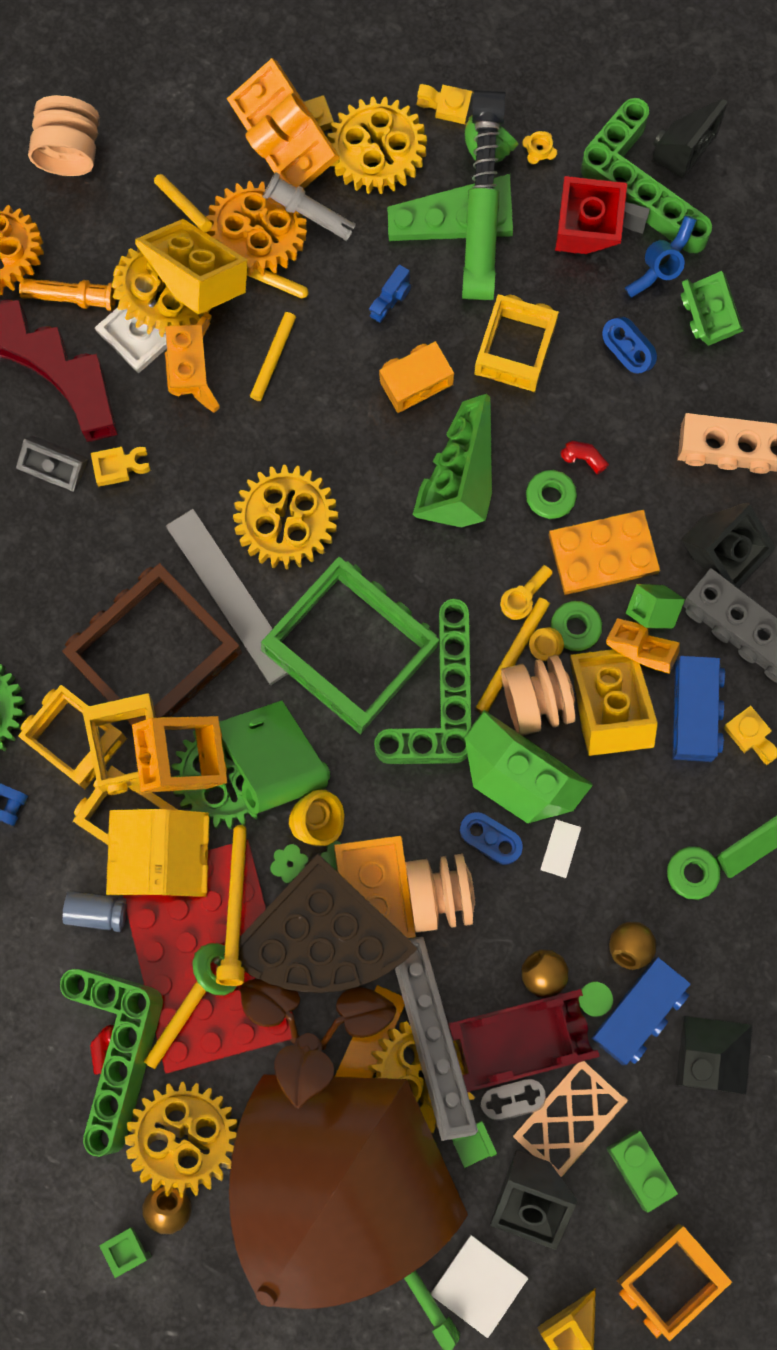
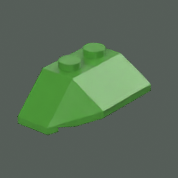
(520, 772)

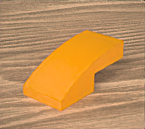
(633, 642)

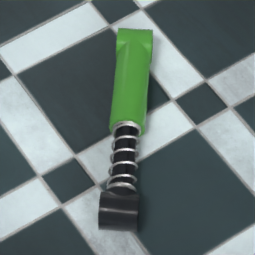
(483, 199)

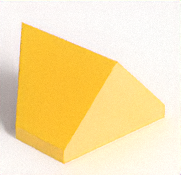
(573, 1326)

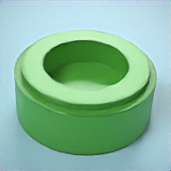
(596, 999)

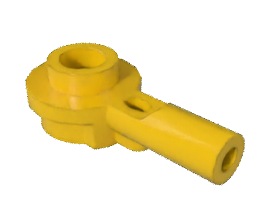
(518, 602)

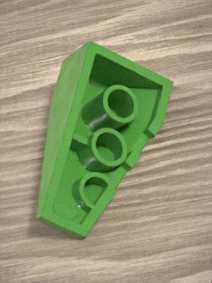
(462, 477)

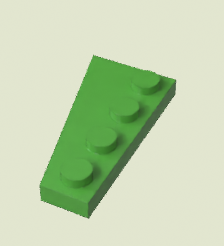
(445, 214)

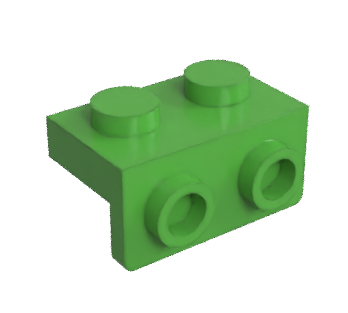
(711, 308)

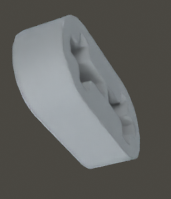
(515, 1108)

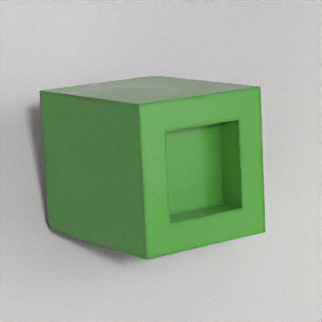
(655, 606)
(474, 1147)
(124, 1252)

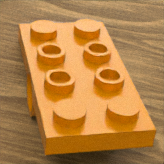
(282, 126)

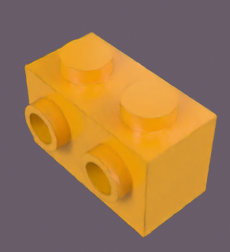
(416, 376)

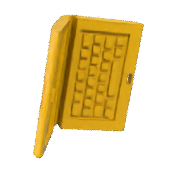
(158, 852)

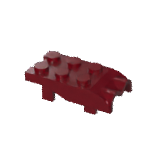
(522, 1040)

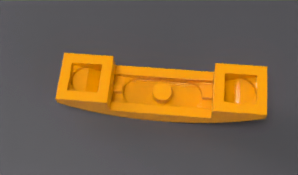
(359, 1051)

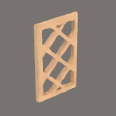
(599, 1121)

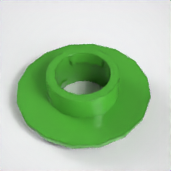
(556, 480)
(584, 612)
(705, 861)
(201, 968)

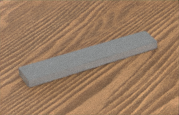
(225, 589)
(435, 1045)

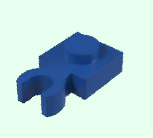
(395, 289)

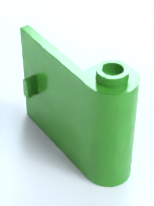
(272, 757)

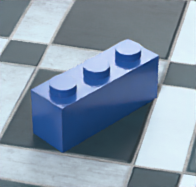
(697, 708)
(642, 1012)

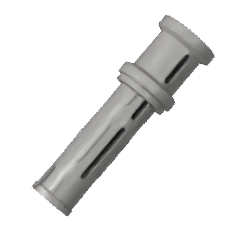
(295, 200)

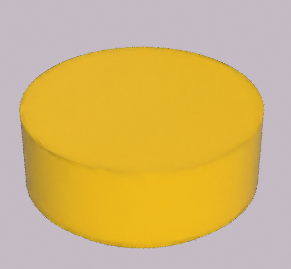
(546, 643)

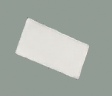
(560, 848)

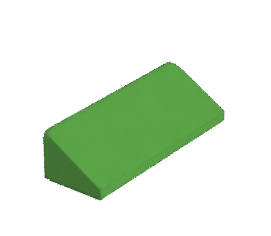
(749, 849)

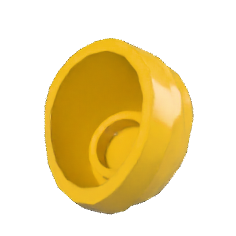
(317, 818)

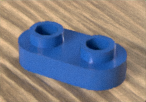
(629, 347)
(491, 838)

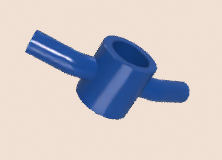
(656, 252)

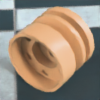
(64, 135)
(538, 695)
(440, 893)

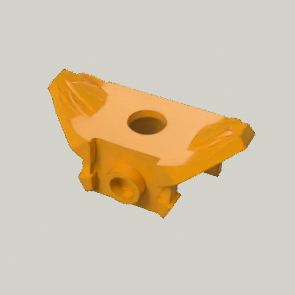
(186, 362)

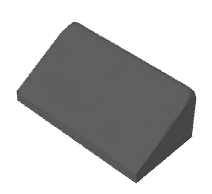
(51, 462)

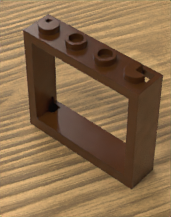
(124, 602)

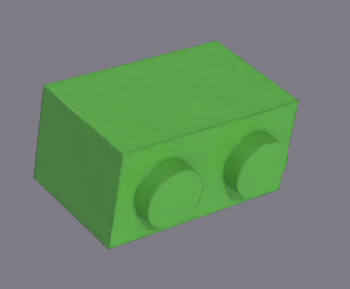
(642, 1171)

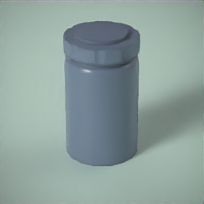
(94, 911)

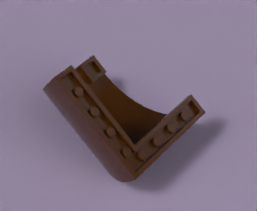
(337, 1192)

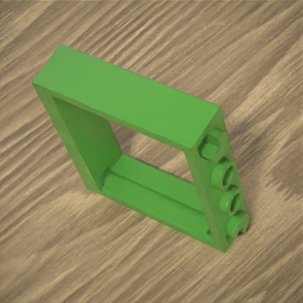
(376, 597)

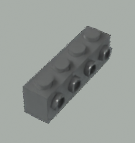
(735, 620)

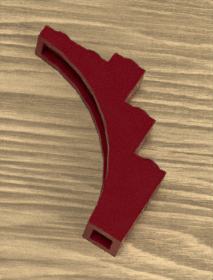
(76, 379)

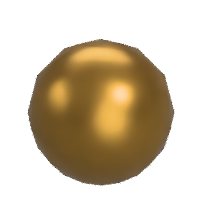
(632, 945)
(545, 973)
(166, 1213)

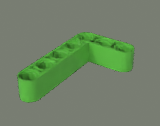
(638, 182)
(449, 697)
(119, 1051)

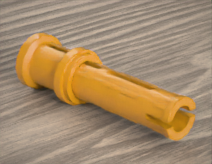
(83, 293)

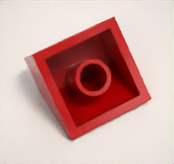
(590, 215)

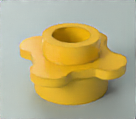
(541, 139)

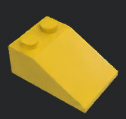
(194, 265)
(613, 703)

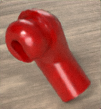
(586, 452)
(99, 1048)

